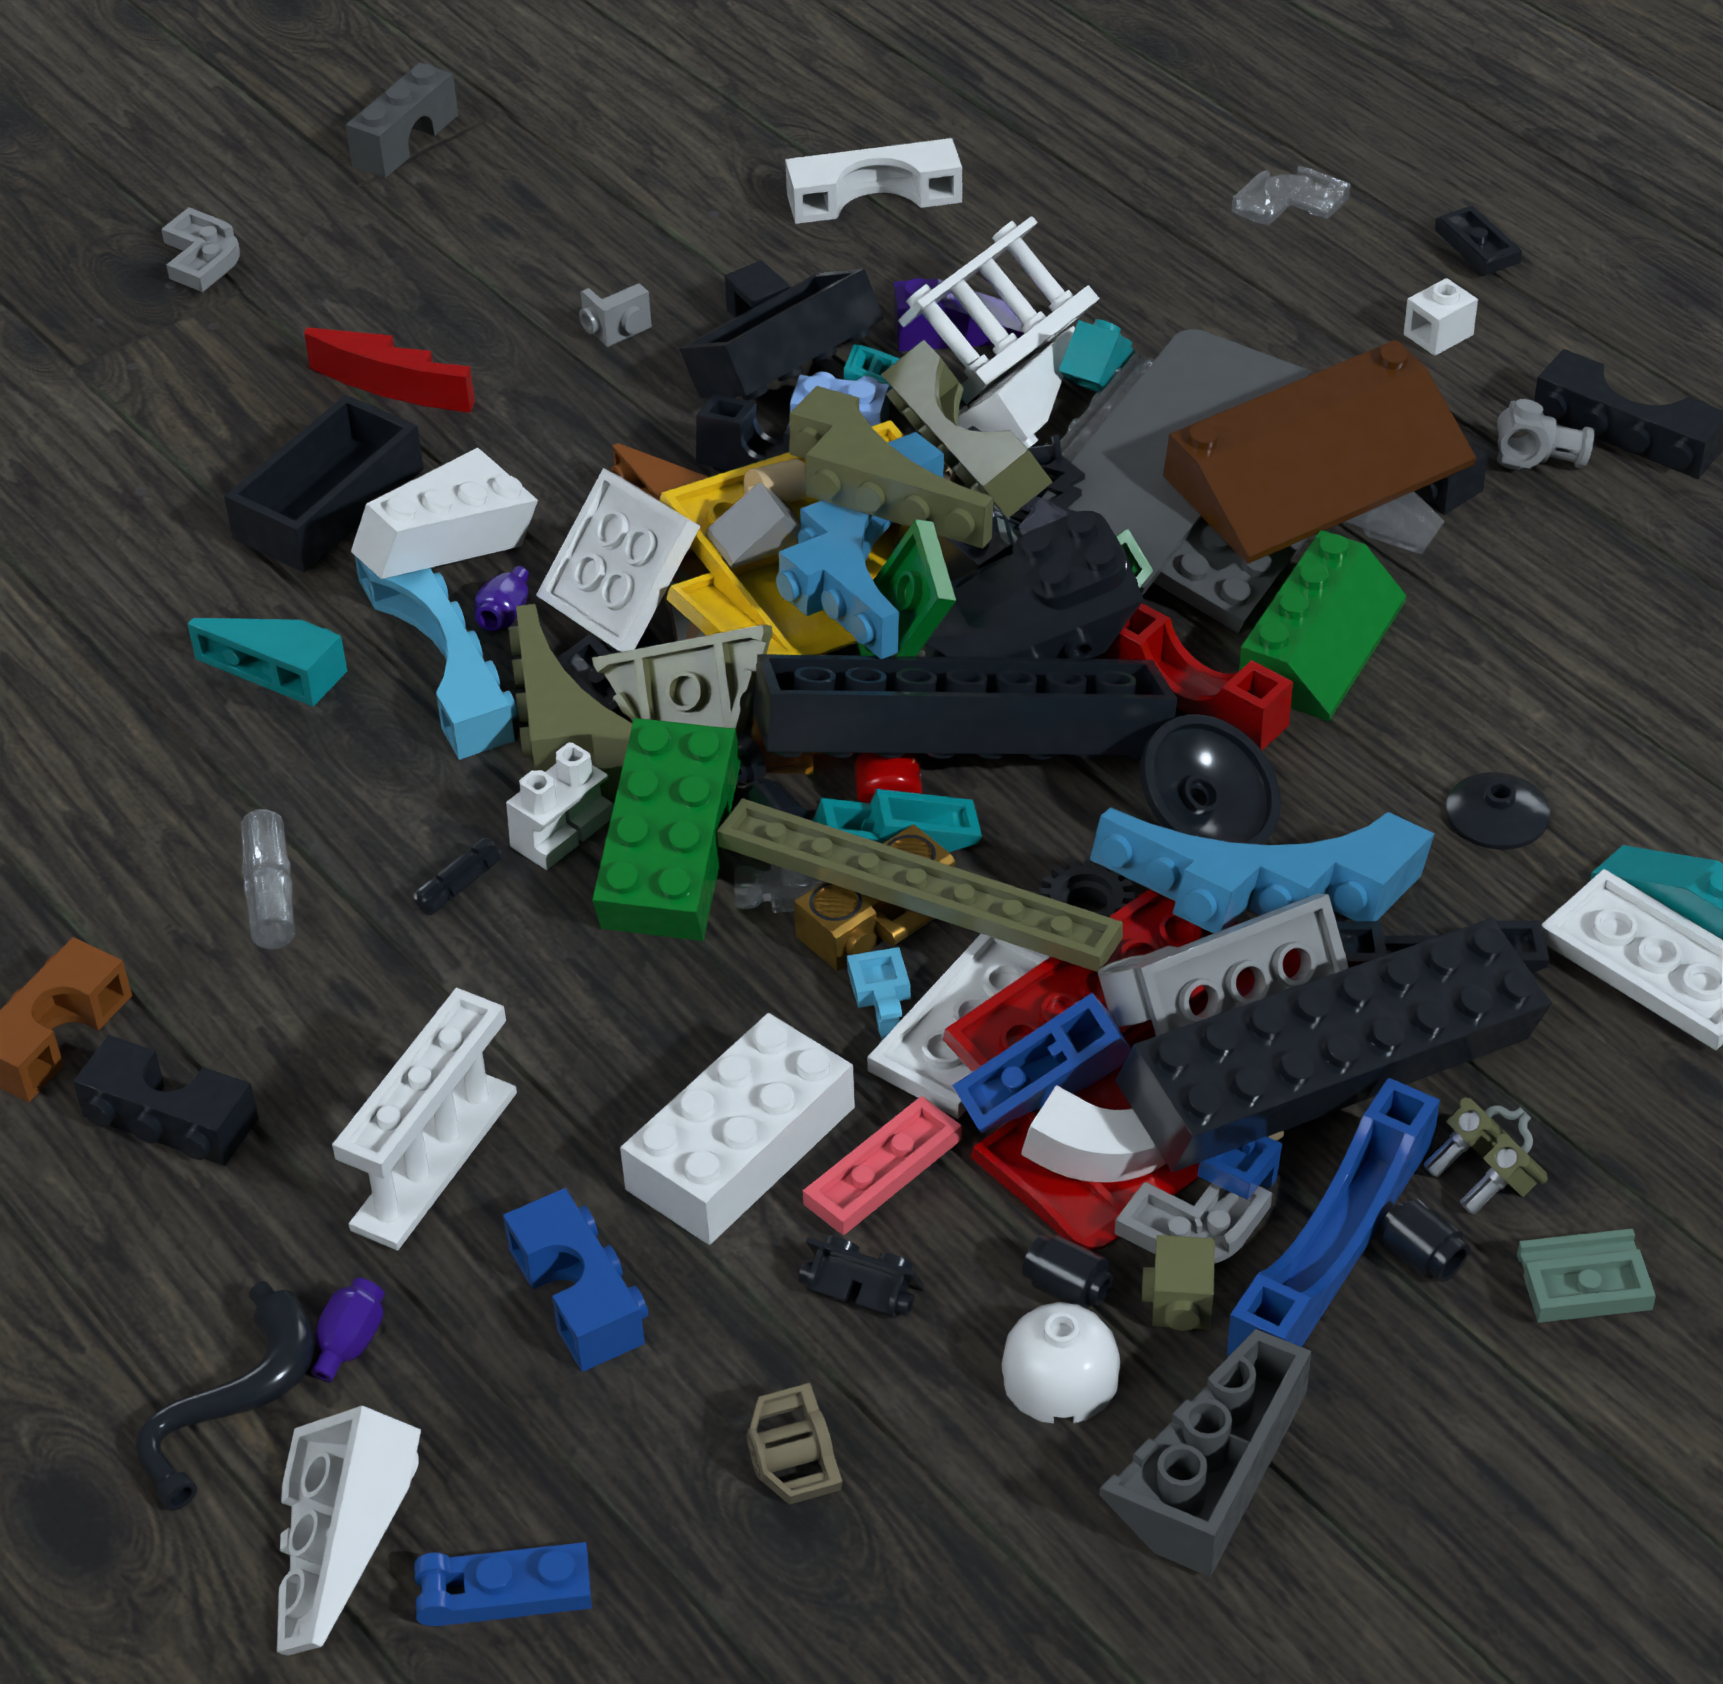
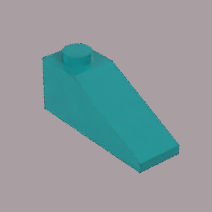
(273, 653)
(1678, 881)

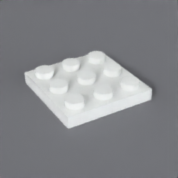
(617, 561)

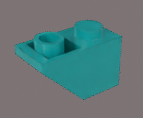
(1095, 354)

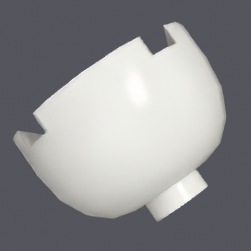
(1060, 1363)

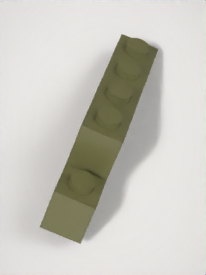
(864, 473)
(560, 708)

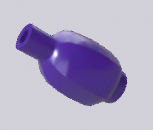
(498, 599)
(347, 1326)

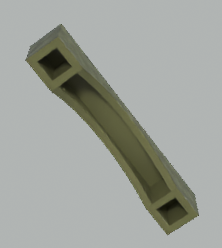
(983, 461)

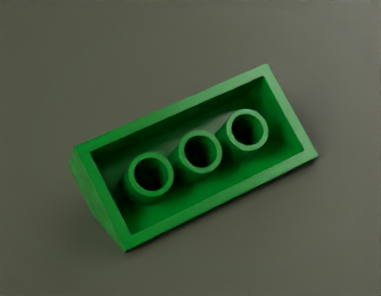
(1325, 622)

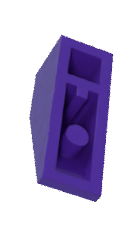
(921, 329)

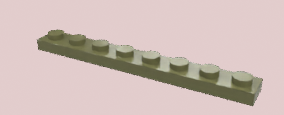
(921, 885)

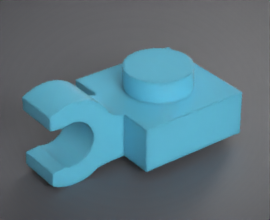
(880, 981)

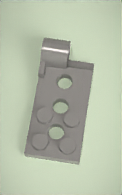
(1161, 982)

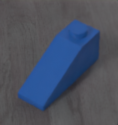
(1065, 1052)

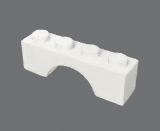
(919, 171)

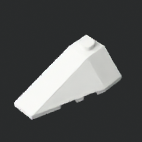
(342, 1492)

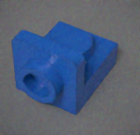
(1244, 1167)

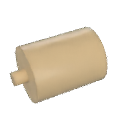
(784, 479)

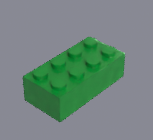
(664, 828)

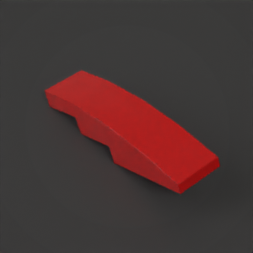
(388, 371)

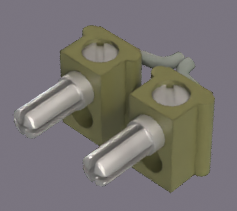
(1507, 1159)

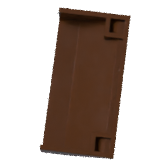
(1317, 451)

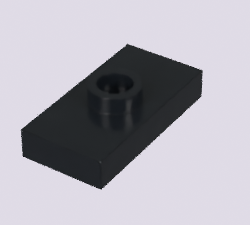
(1478, 240)

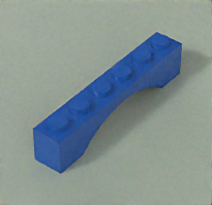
(1378, 1165)

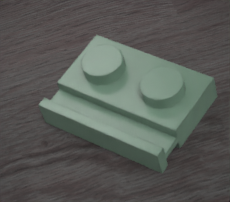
(1585, 1275)

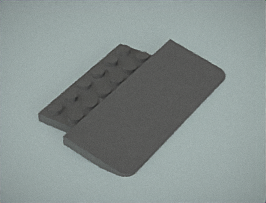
(1126, 484)

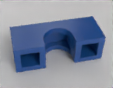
(560, 1242)

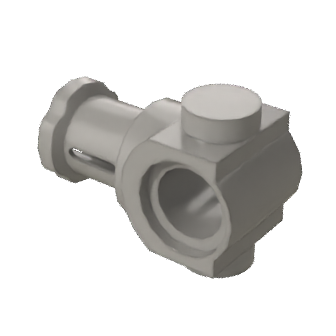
(1542, 441)

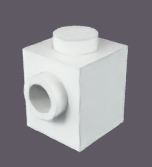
(1440, 316)

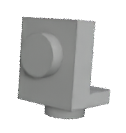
(616, 315)

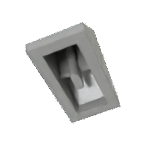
(754, 528)

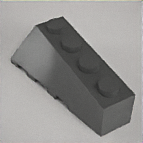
(1204, 1467)

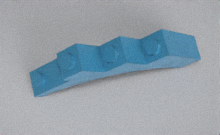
(830, 567)
(1222, 879)

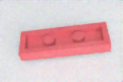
(882, 1165)

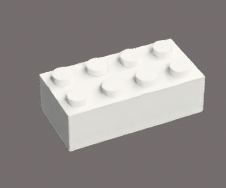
(738, 1128)

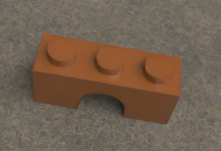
(72, 986)

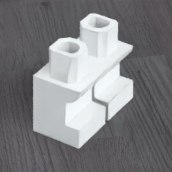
(558, 807)

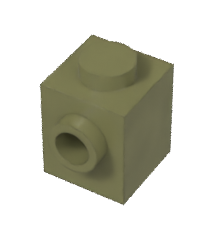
(1181, 1282)

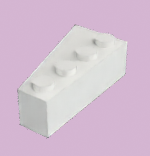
(444, 517)

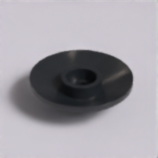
(1497, 810)

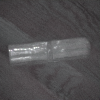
(267, 879)

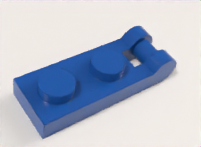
(502, 1584)

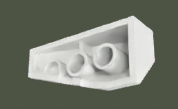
(1023, 396)

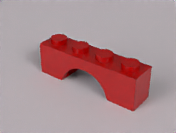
(1250, 700)

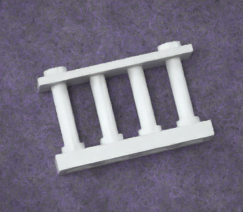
(1008, 348)
(425, 1118)

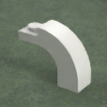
(1090, 1141)

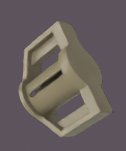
(793, 1445)

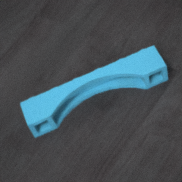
(469, 698)

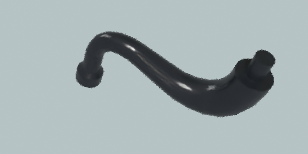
(283, 1366)

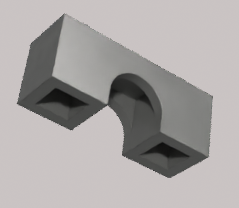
(381, 131)

